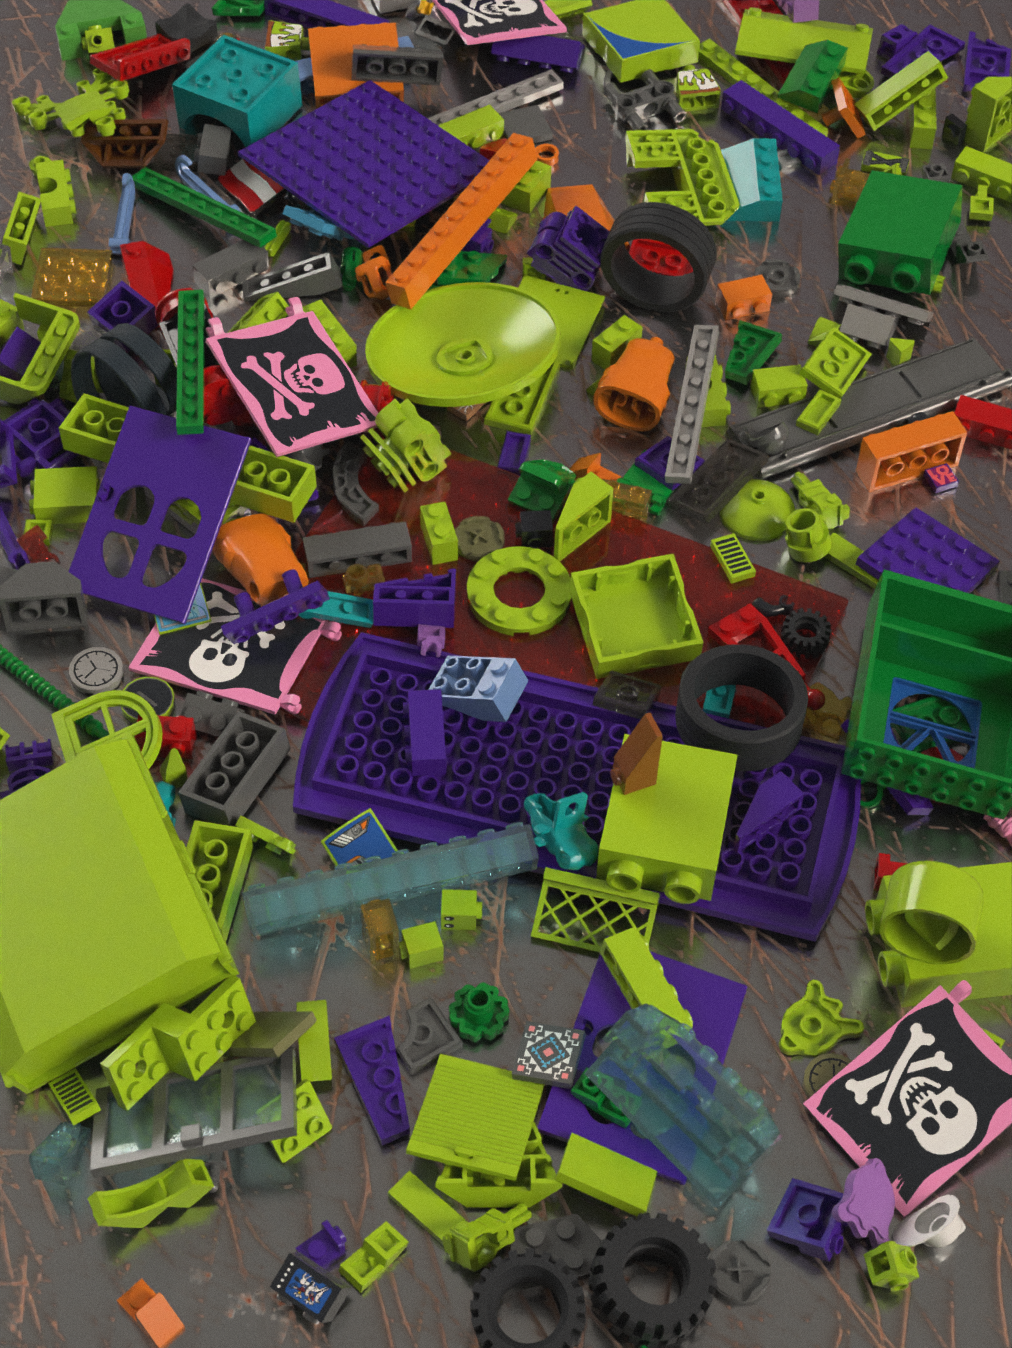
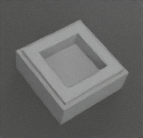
(786, 161)

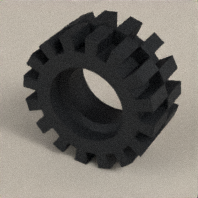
(811, 622)

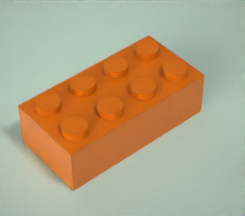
(909, 450)

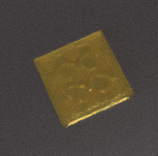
(72, 276)

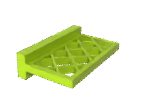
(593, 888)

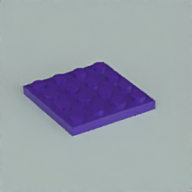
(929, 552)

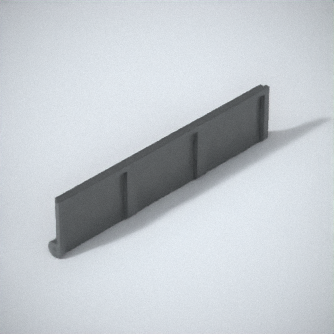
(883, 402)

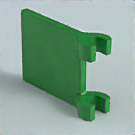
(660, 492)

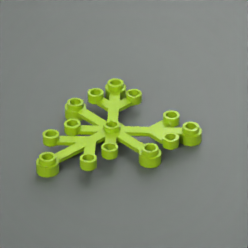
(36, 112)

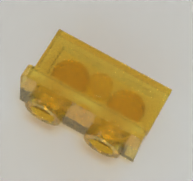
(630, 499)

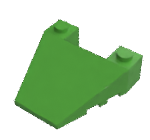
(82, 14)

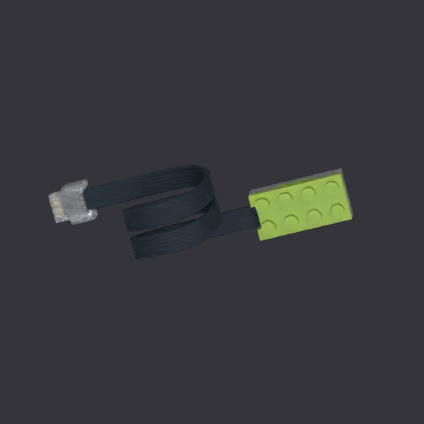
(119, 372)

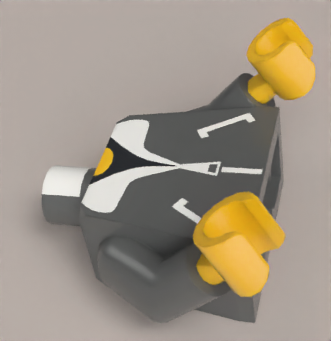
(429, 21)

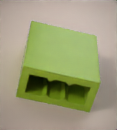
(64, 494)

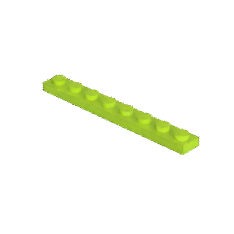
(734, 71)

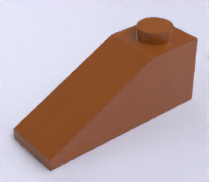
(638, 758)

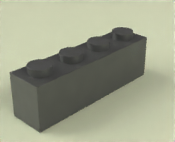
(365, 546)

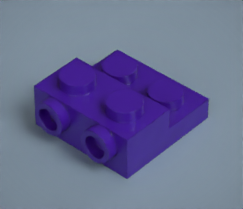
(807, 1220)

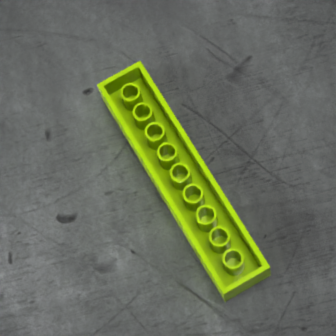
(265, 482)

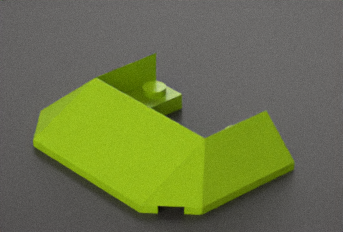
(696, 167)

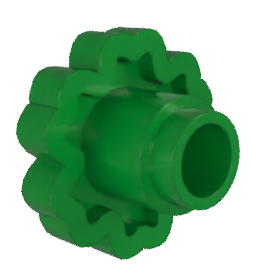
(478, 1012)

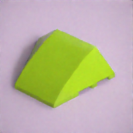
(482, 1190)

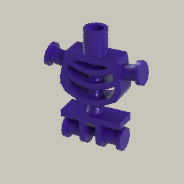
(29, 766)

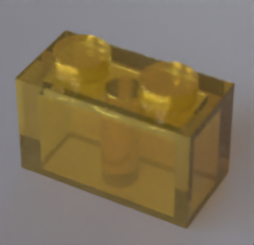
(380, 930)

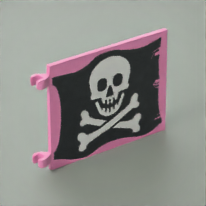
(499, 19)
(247, 672)
(920, 1097)

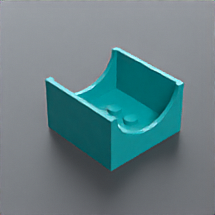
(240, 87)

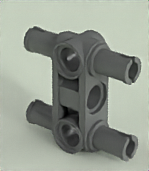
(644, 102)

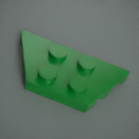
(238, 8)
(472, 268)

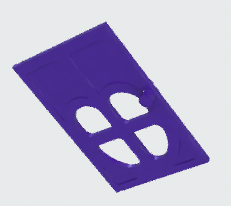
(173, 468)
(714, 1008)

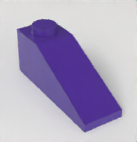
(772, 804)

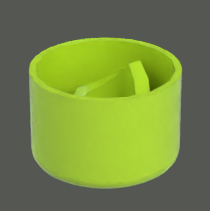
(932, 912)

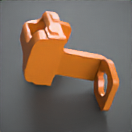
(372, 270)

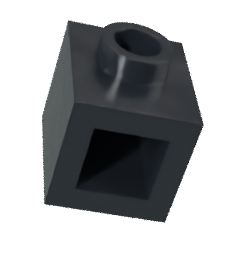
(535, 529)

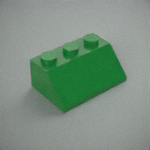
(812, 75)

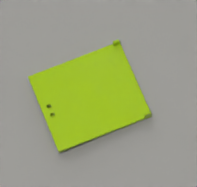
(575, 313)
(477, 1116)

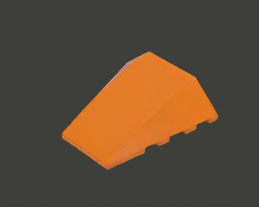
(583, 196)

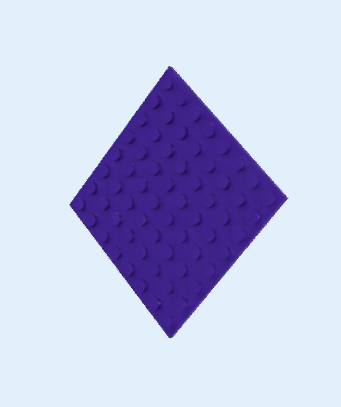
(367, 162)

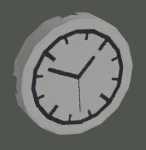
(96, 670)

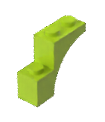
(142, 1202)

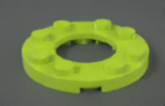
(512, 620)

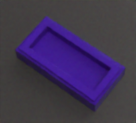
(514, 451)

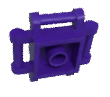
(38, 435)

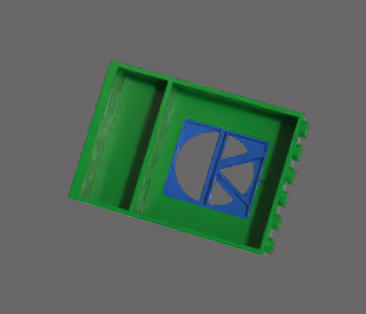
(942, 646)

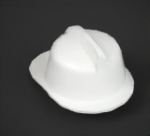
(933, 1225)

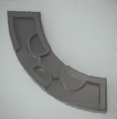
(346, 484)

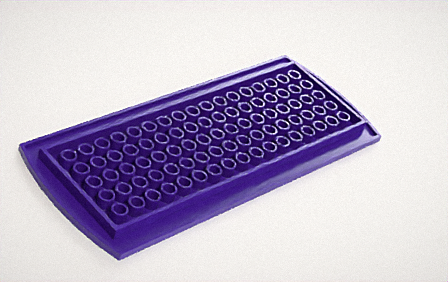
(561, 748)

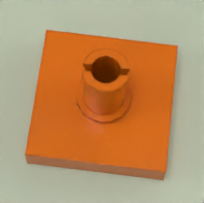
(844, 109)

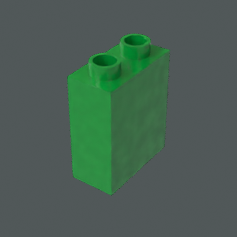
(900, 232)

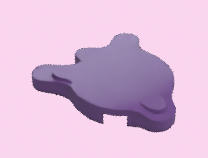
(867, 1202)

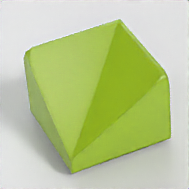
(820, 330)
(173, 769)

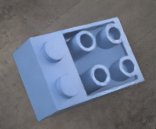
(480, 686)

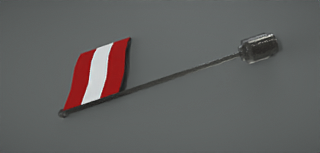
(251, 187)

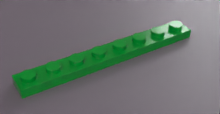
(204, 207)
(190, 362)

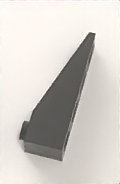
(303, 278)

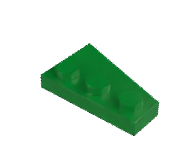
(750, 351)

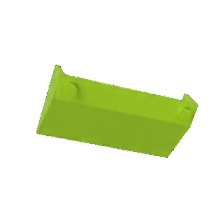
(780, 39)

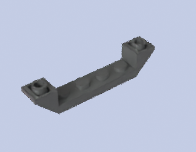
(962, 248)

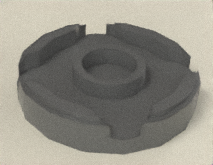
(780, 277)

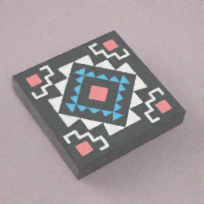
(548, 1055)

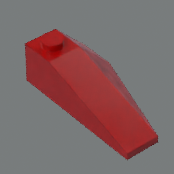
(147, 270)

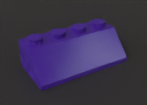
(542, 50)

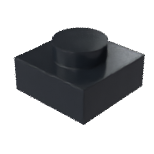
(954, 129)

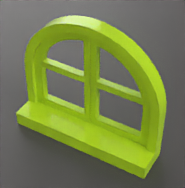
(69, 737)

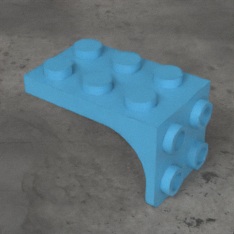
(315, 222)

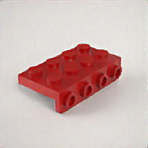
(141, 56)

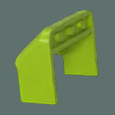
(56, 335)

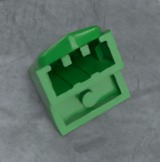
(542, 486)

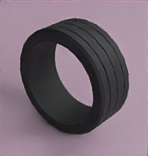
(670, 226)
(751, 668)

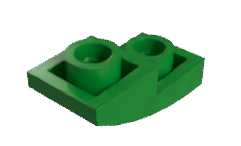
(595, 1099)

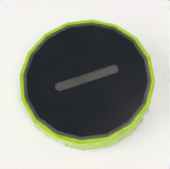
(155, 692)

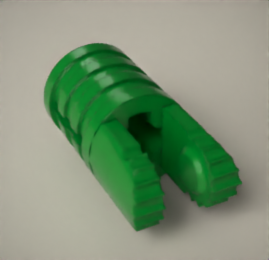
(348, 266)

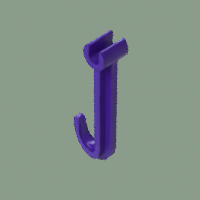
(16, 556)

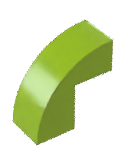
(314, 1044)

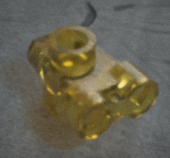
(362, 579)

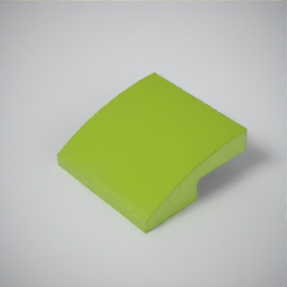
(82, 107)

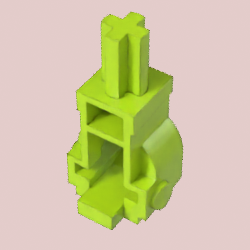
(817, 497)
(495, 1233)

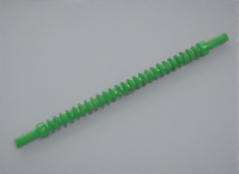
(48, 691)

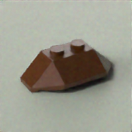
(131, 144)

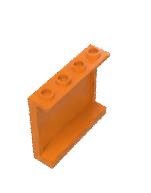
(332, 58)

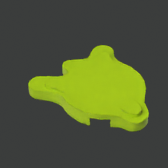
(814, 1024)

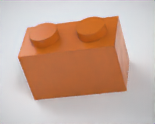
(743, 297)

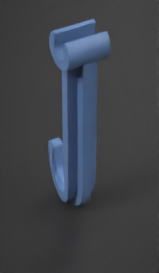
(194, 182)
(124, 215)

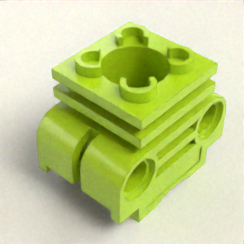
(407, 444)

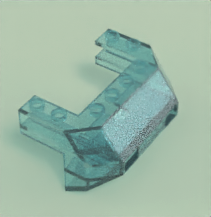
(685, 1101)

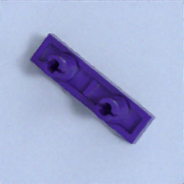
(286, 608)

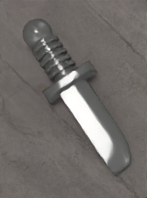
(214, 1166)

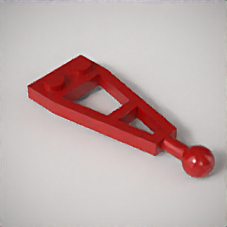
(745, 623)

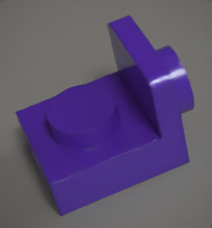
(325, 1246)

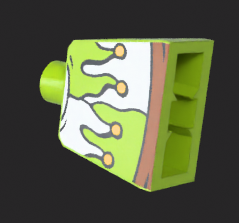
(286, 40)
(697, 89)

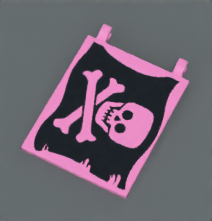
(292, 380)

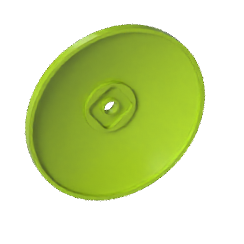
(496, 326)

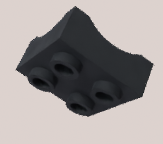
(188, 24)

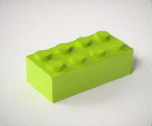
(220, 862)

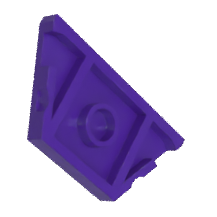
(984, 61)

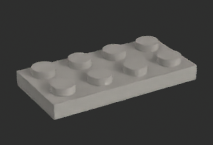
(874, 302)

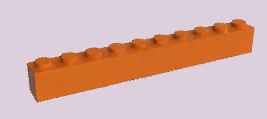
(461, 221)

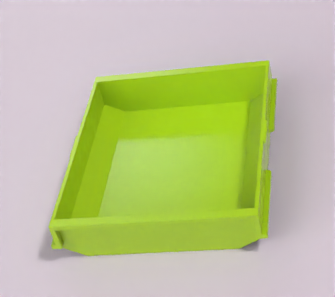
(95, 915)

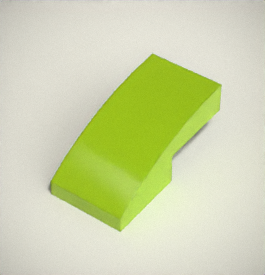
(373, 1257)

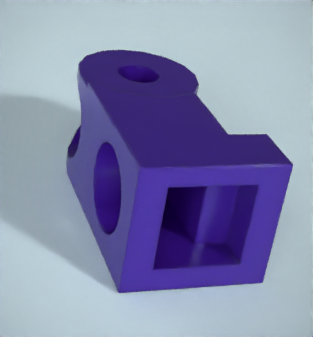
(894, 41)

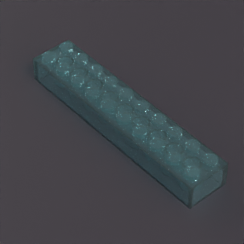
(396, 877)

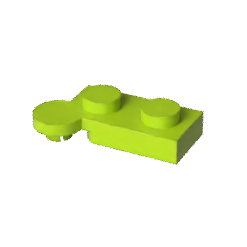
(274, 841)

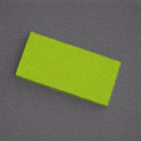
(522, 409)

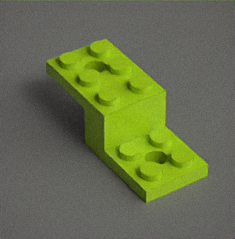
(178, 1042)

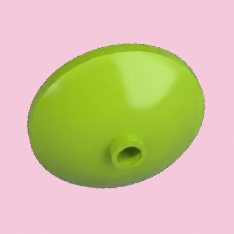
(758, 511)

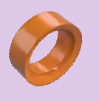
(550, 148)

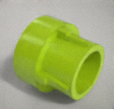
(807, 535)

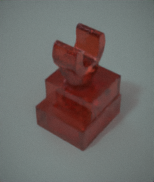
(34, 545)

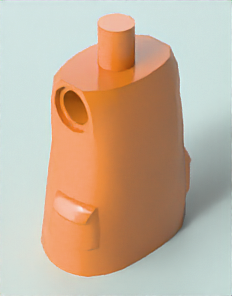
(635, 387)
(256, 555)

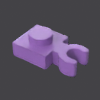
(431, 639)

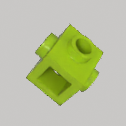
(102, 34)
(891, 1266)

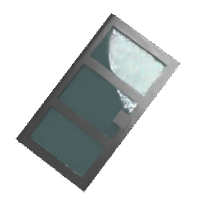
(182, 1119)

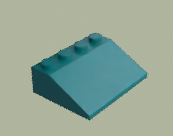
(755, 179)

